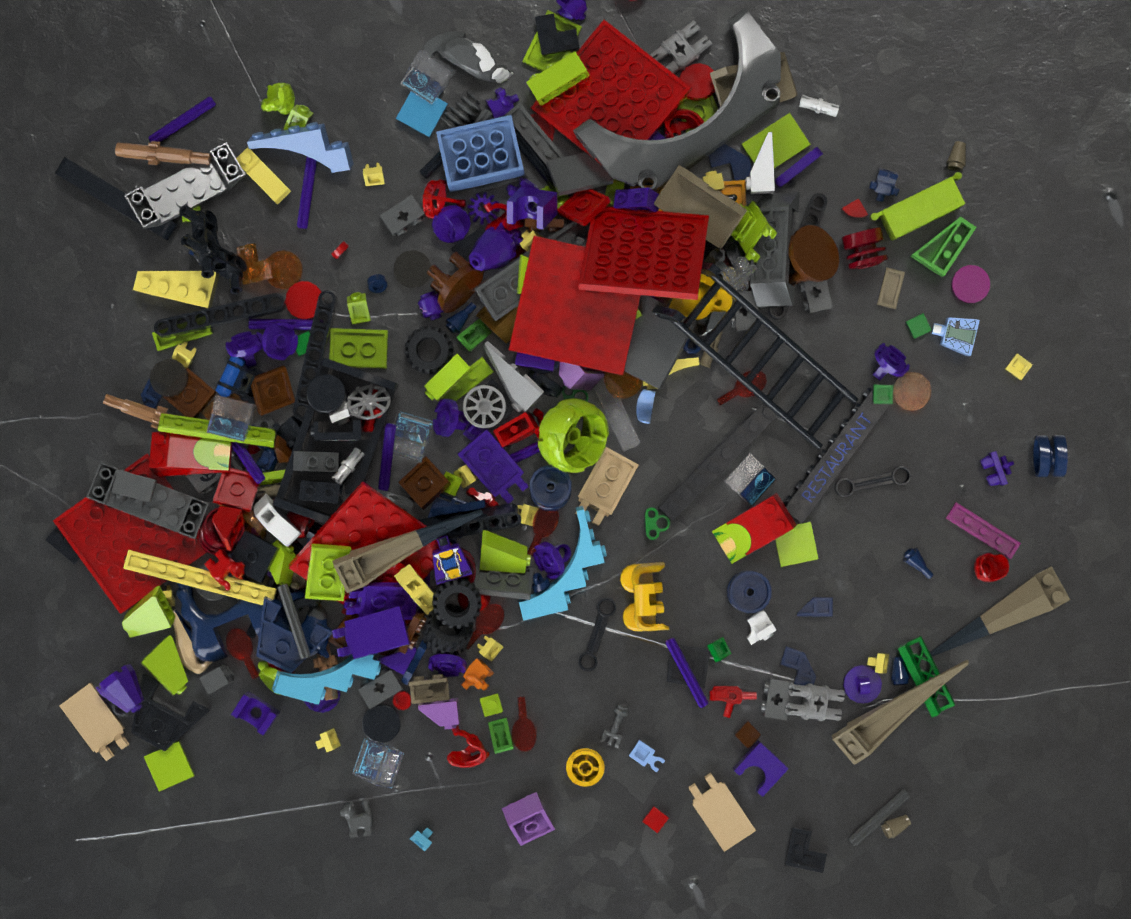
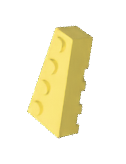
(179, 286)

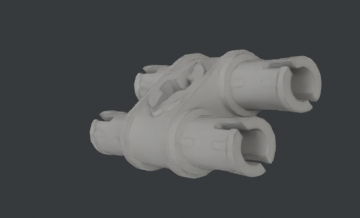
(679, 39)
(814, 693)

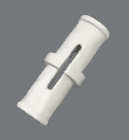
(819, 105)
(347, 466)

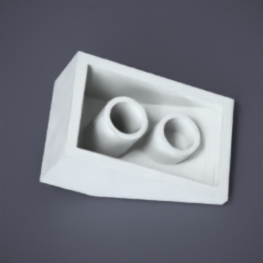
(762, 173)

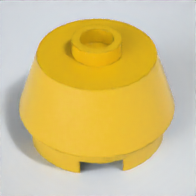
(585, 767)

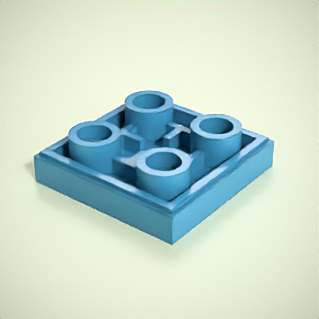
(421, 114)

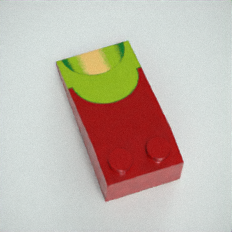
(188, 455)
(754, 528)

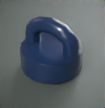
(377, 283)
(540, 583)

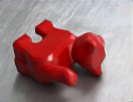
(223, 567)

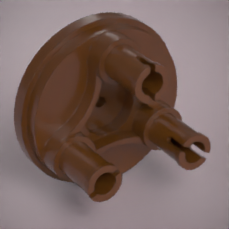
(812, 255)
(456, 288)

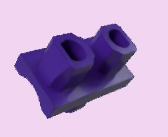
(998, 477)

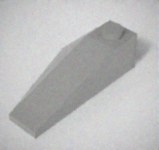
(520, 389)

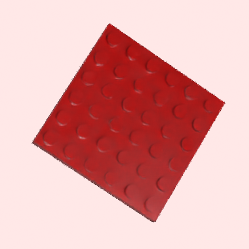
(623, 94)
(645, 253)
(567, 322)
(365, 520)
(106, 534)

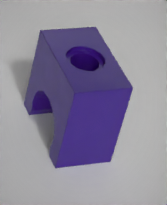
(522, 206)
(244, 711)
(763, 758)

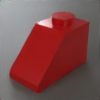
(516, 429)
(228, 525)

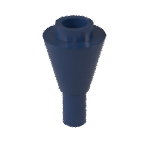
(457, 321)
(914, 559)

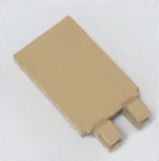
(606, 484)
(95, 721)
(721, 813)

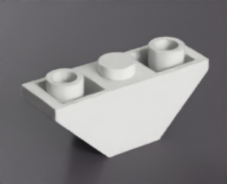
(275, 521)

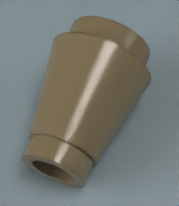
(957, 157)
(895, 826)

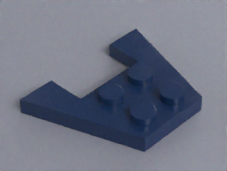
(277, 642)

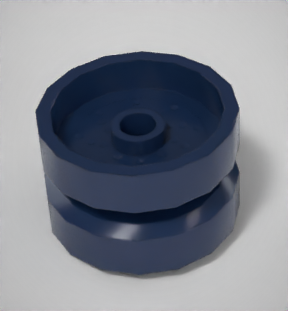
(1050, 456)
(550, 499)
(738, 588)

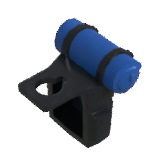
(237, 380)

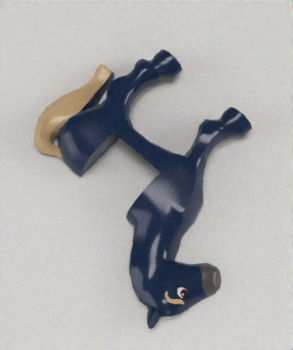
(204, 639)

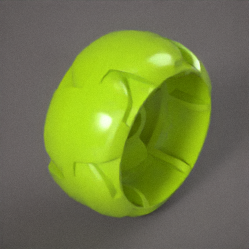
(560, 428)

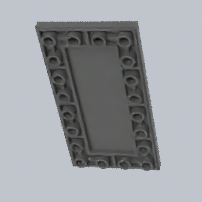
(654, 345)

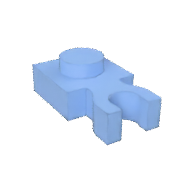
(644, 754)

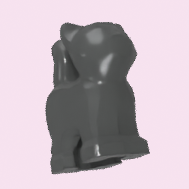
(358, 821)

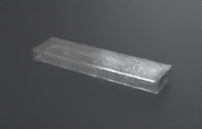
(617, 417)

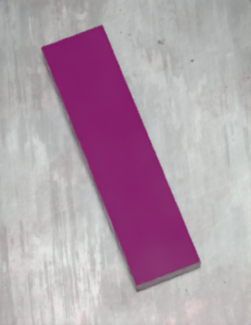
(983, 530)

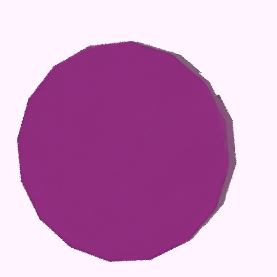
(970, 284)

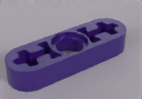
(798, 167)

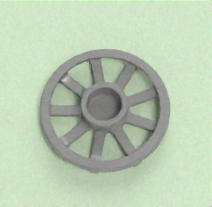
(368, 401)
(484, 406)

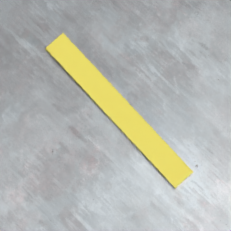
(196, 577)

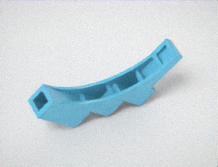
(553, 598)
(311, 686)

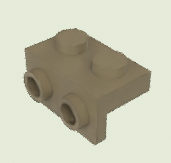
(429, 689)

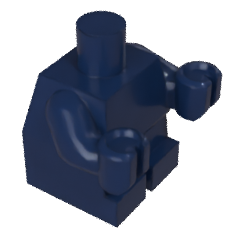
(885, 184)
(268, 459)

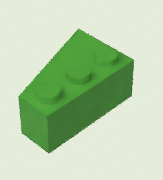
(945, 247)

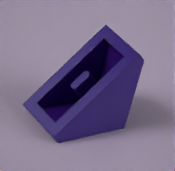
(398, 661)

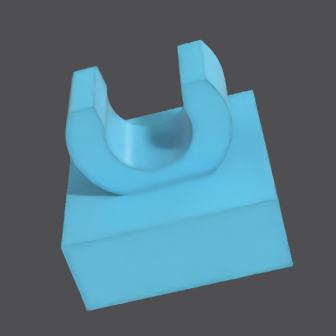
(421, 839)

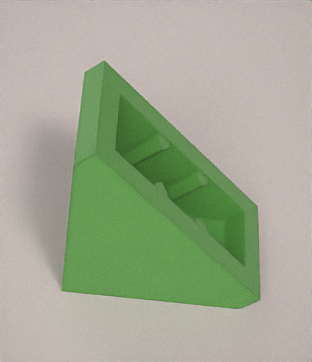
(474, 335)
(501, 735)

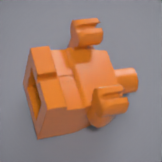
(476, 675)

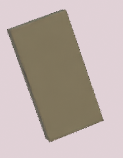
(890, 288)

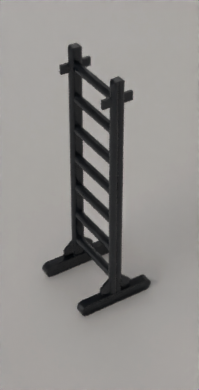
(676, 318)

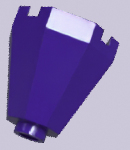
(492, 250)
(122, 689)

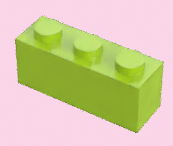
(557, 78)

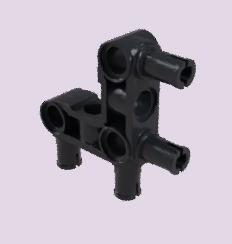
(208, 251)

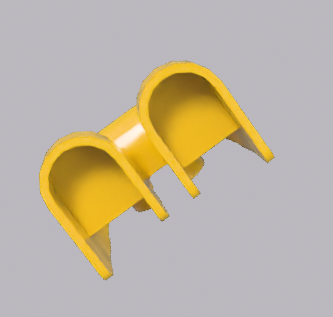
(719, 302)
(642, 613)

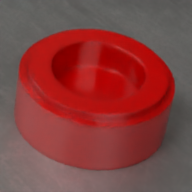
(340, 249)
(402, 700)

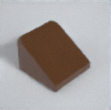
(282, 450)
(747, 734)

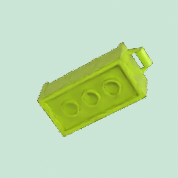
(921, 208)

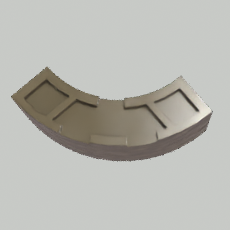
(724, 79)
(693, 196)

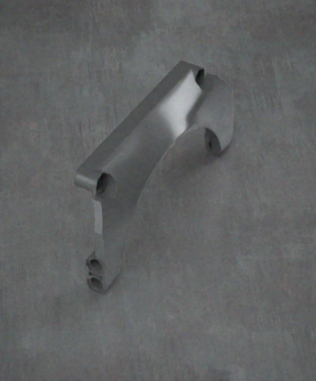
(656, 160)

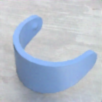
(645, 405)

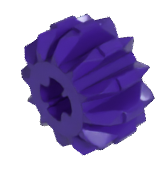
(479, 214)

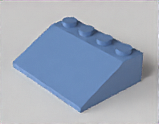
(480, 153)

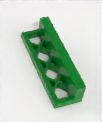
(918, 674)

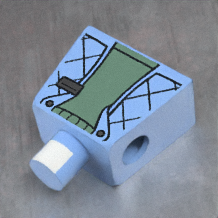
(957, 334)

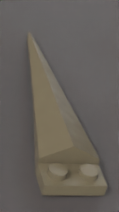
(872, 728)

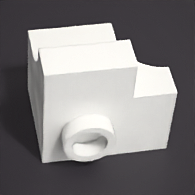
(342, 415)
(760, 627)

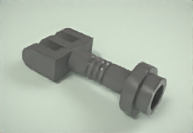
(621, 711)

